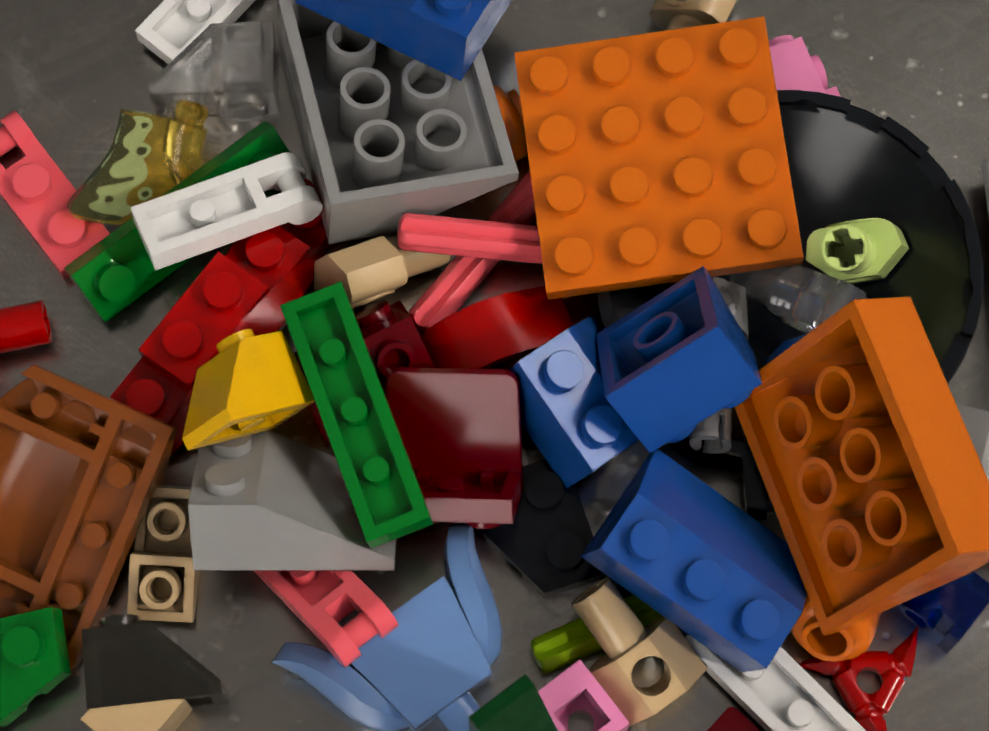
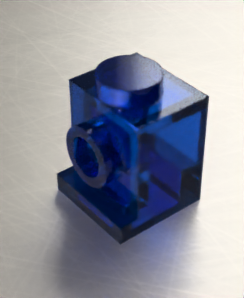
(949, 608)

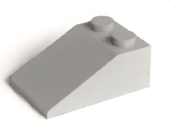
(276, 508)

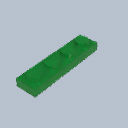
(119, 266)
(356, 415)

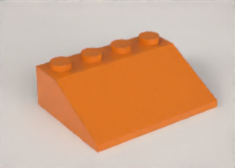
(868, 463)

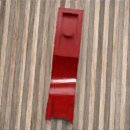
(493, 331)

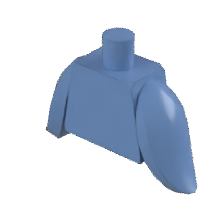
(426, 663)

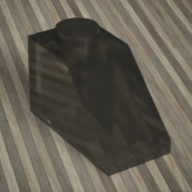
(140, 664)

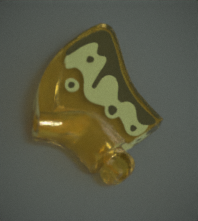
(142, 163)

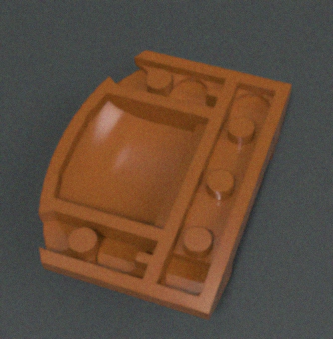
(71, 496)

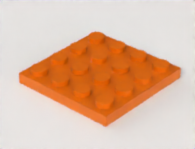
(657, 158)

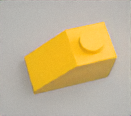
(245, 389)

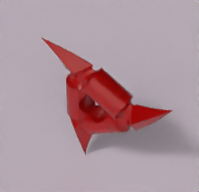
(891, 669)

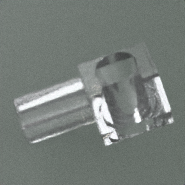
(798, 294)

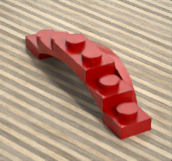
(225, 298)

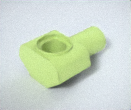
(857, 249)

